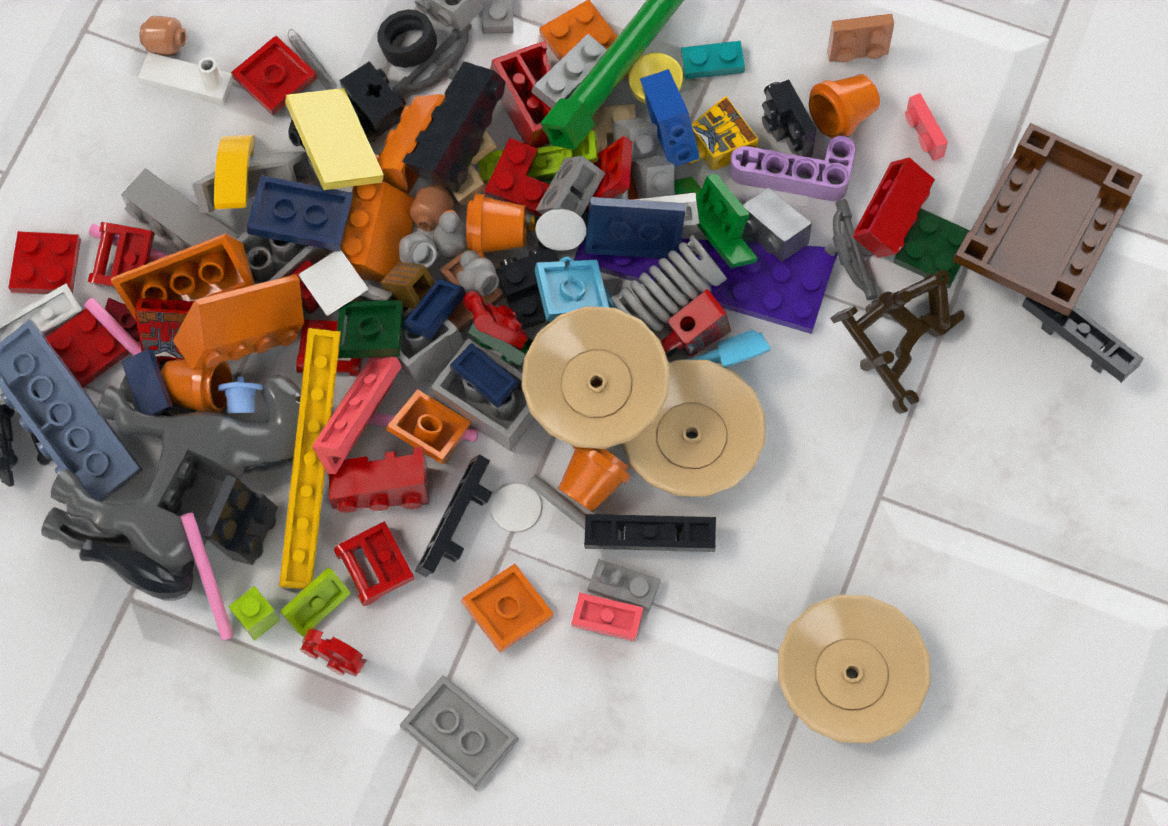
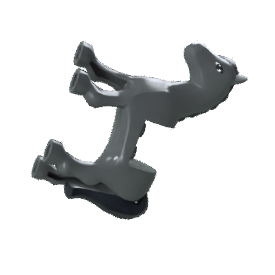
(147, 537)

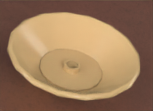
(588, 347)
(728, 428)
(858, 636)

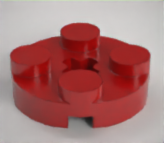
(339, 654)

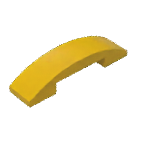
(232, 171)

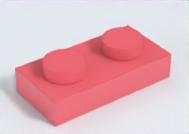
(929, 132)
(607, 617)

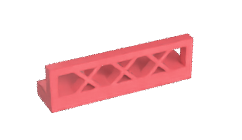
(355, 411)

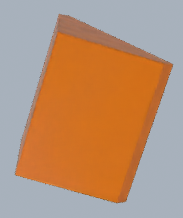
(429, 425)

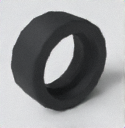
(400, 23)

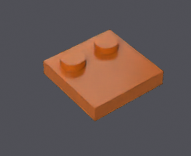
(507, 608)

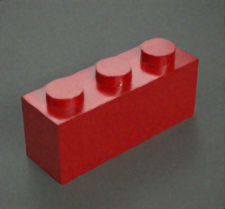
(893, 208)

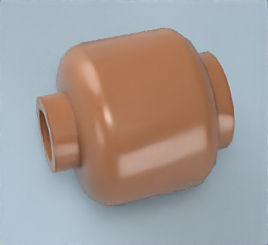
(162, 35)
(430, 205)

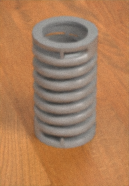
(677, 289)

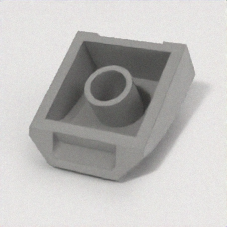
(426, 357)

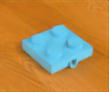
(569, 286)

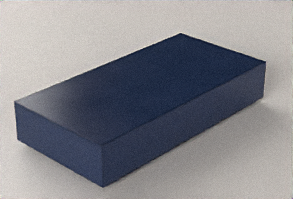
(434, 308)
(484, 375)
(147, 383)

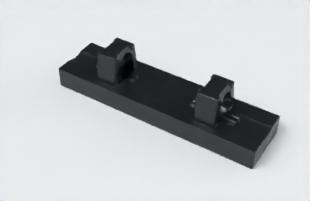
(1088, 338)
(650, 532)
(441, 542)

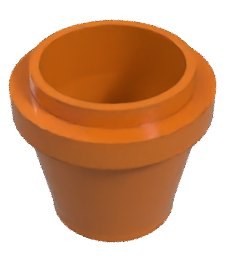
(842, 104)
(495, 225)
(197, 387)
(593, 476)

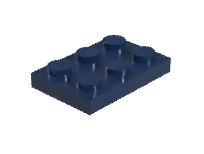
(299, 213)
(633, 227)

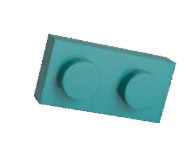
(712, 59)

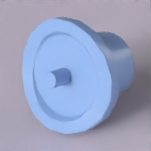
(240, 395)

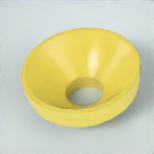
(651, 64)

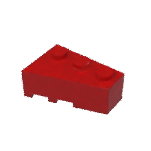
(521, 72)
(381, 483)

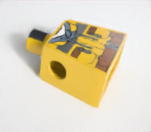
(720, 133)

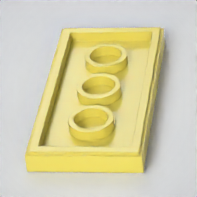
(334, 139)

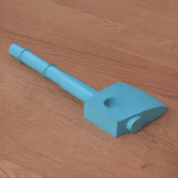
(737, 349)

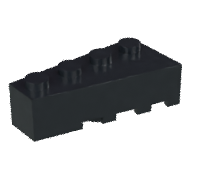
(457, 127)

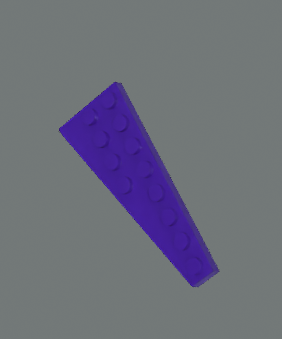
(768, 290)

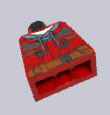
(158, 325)
(696, 326)

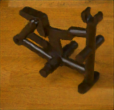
(892, 304)

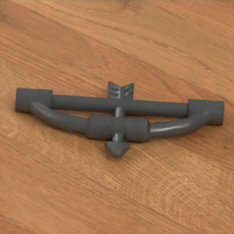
(406, 83)
(841, 248)

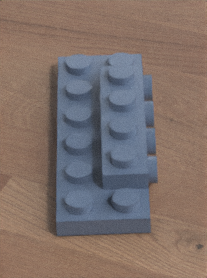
(62, 414)

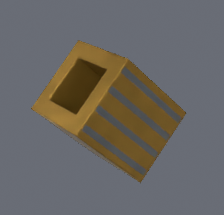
(408, 283)

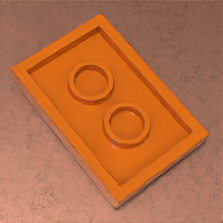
(571, 27)

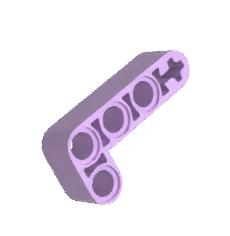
(793, 165)

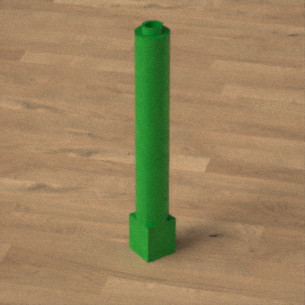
(572, 117)

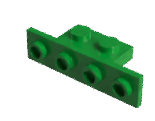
(720, 218)

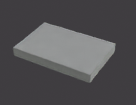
(459, 732)

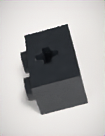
(373, 97)

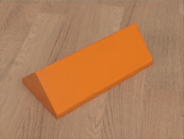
(189, 274)

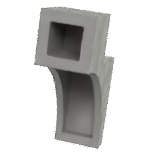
(281, 165)
(650, 173)

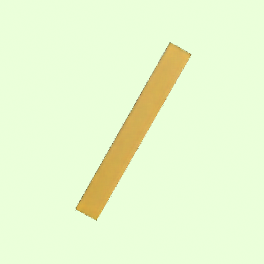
(307, 469)

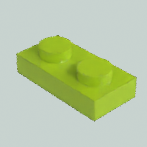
(315, 602)

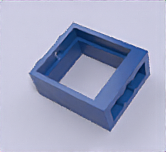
(671, 117)

